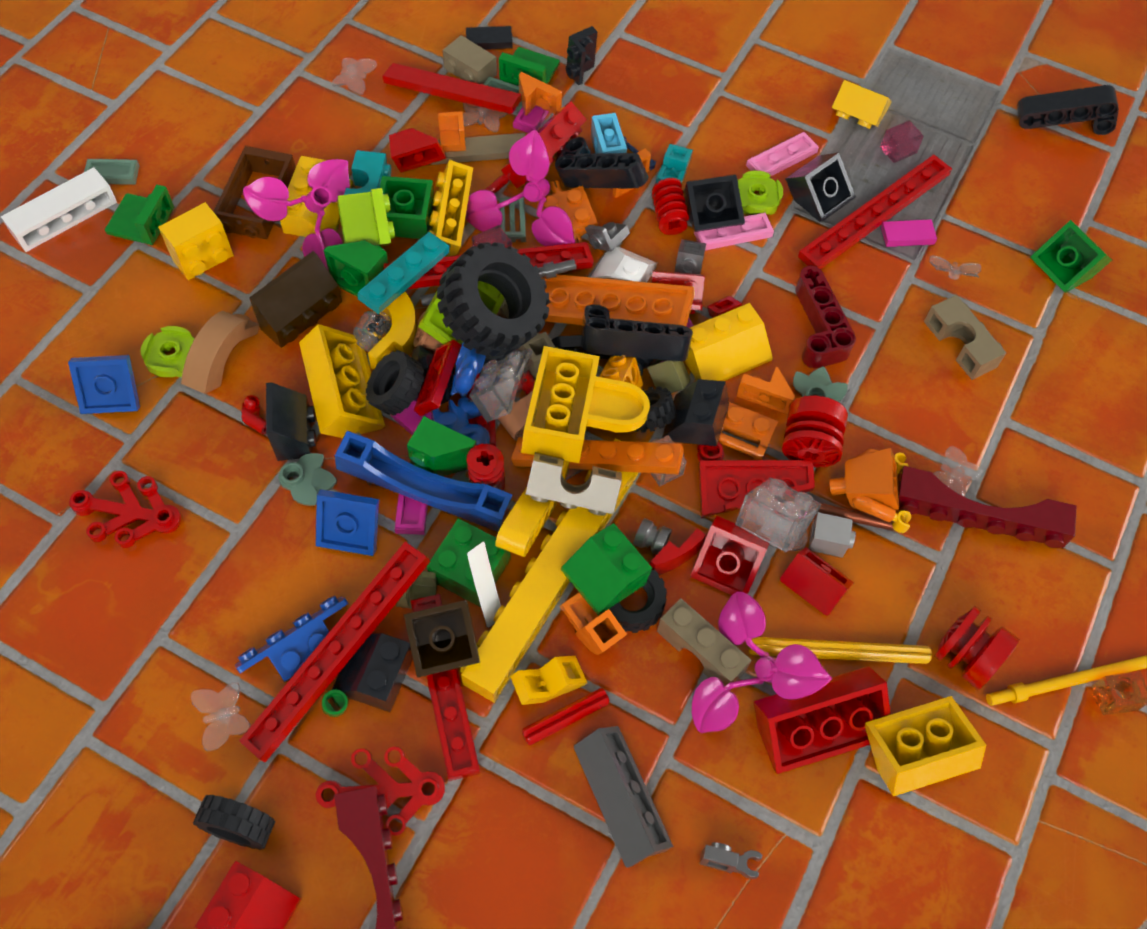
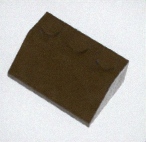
(296, 300)

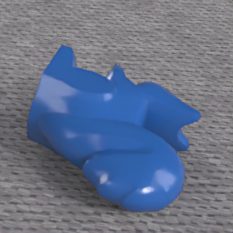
(467, 368)
(457, 420)

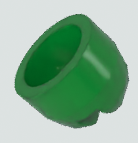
(339, 699)

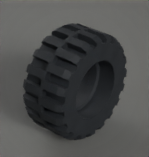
(517, 283)

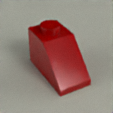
(414, 149)

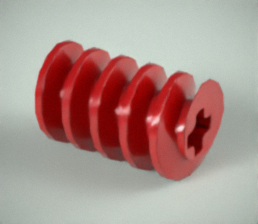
(670, 206)
(486, 466)

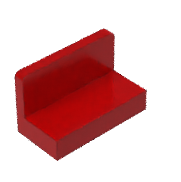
(816, 581)

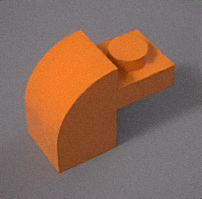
(593, 631)

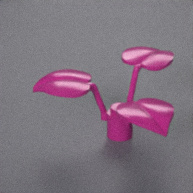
(531, 159)
(327, 179)
(792, 675)

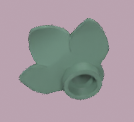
(819, 384)
(310, 478)

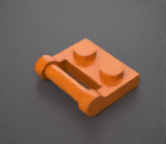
(747, 426)

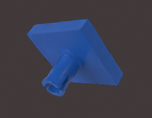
(104, 384)
(347, 522)

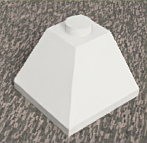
(624, 265)

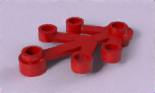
(127, 512)
(390, 787)

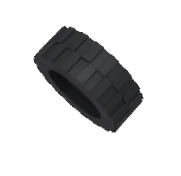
(408, 378)
(649, 614)
(234, 821)

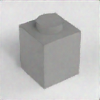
(831, 535)

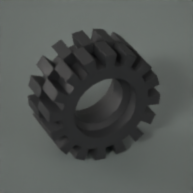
(661, 409)

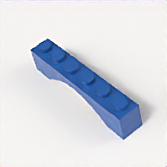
(467, 500)

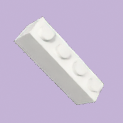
(59, 209)

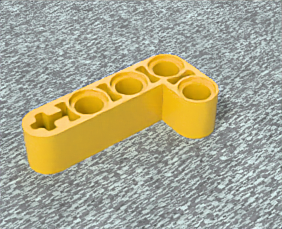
(525, 522)

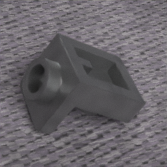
(607, 236)
(690, 257)

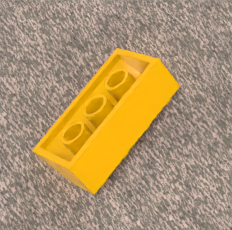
(338, 382)

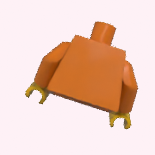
(873, 485)

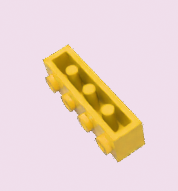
(451, 204)

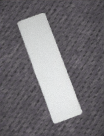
(484, 582)

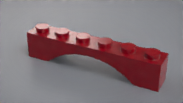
(1043, 522)
(362, 822)

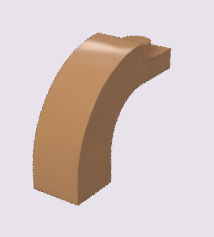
(212, 347)

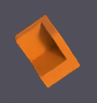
(451, 131)

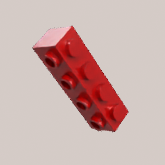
(555, 132)

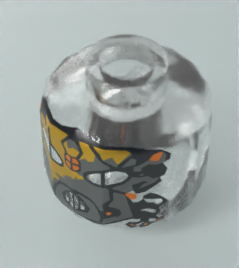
(371, 329)

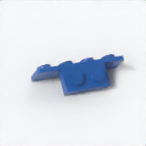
(294, 646)

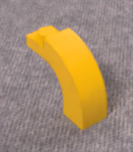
(401, 332)

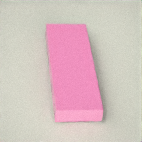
(784, 155)
(755, 228)

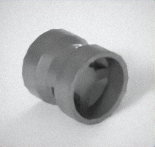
(649, 536)

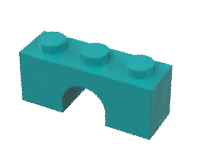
(368, 171)

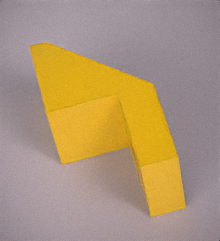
(550, 681)

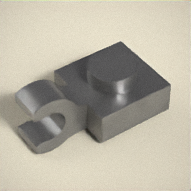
(720, 857)

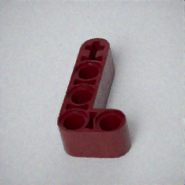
(833, 332)

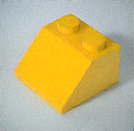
(861, 104)

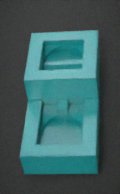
(675, 163)

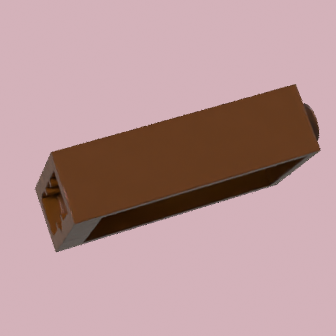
(250, 161)

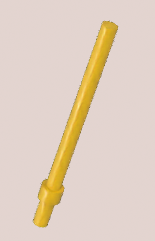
(1020, 692)

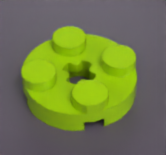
(757, 204)
(155, 346)

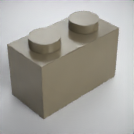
(469, 61)

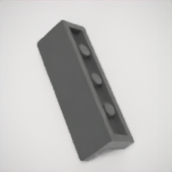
(622, 795)

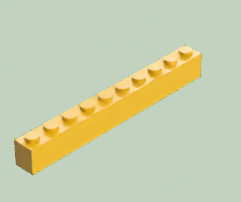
(533, 599)

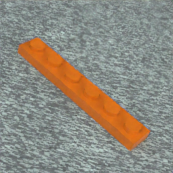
(618, 456)

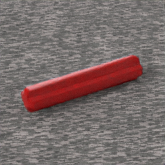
(565, 716)

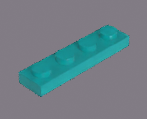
(403, 272)

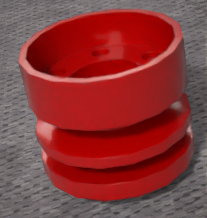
(815, 430)
(976, 647)

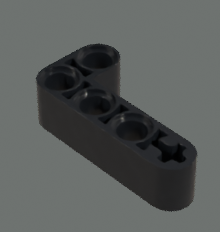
(1071, 106)
(600, 170)
(633, 338)

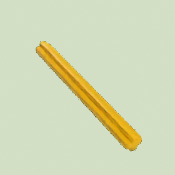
(849, 650)

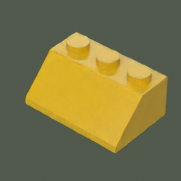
(299, 219)
(728, 345)
(924, 745)

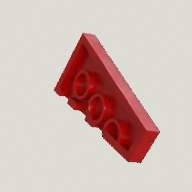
(728, 481)

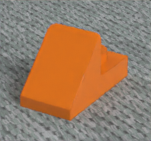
(538, 93)
(770, 394)

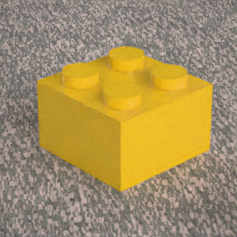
(196, 241)

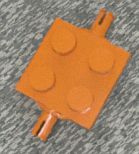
(576, 206)

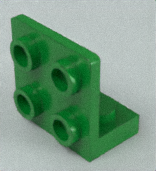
(529, 62)
(139, 217)

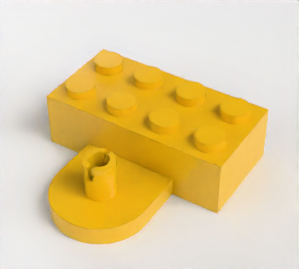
(571, 398)

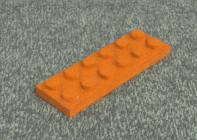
(622, 298)

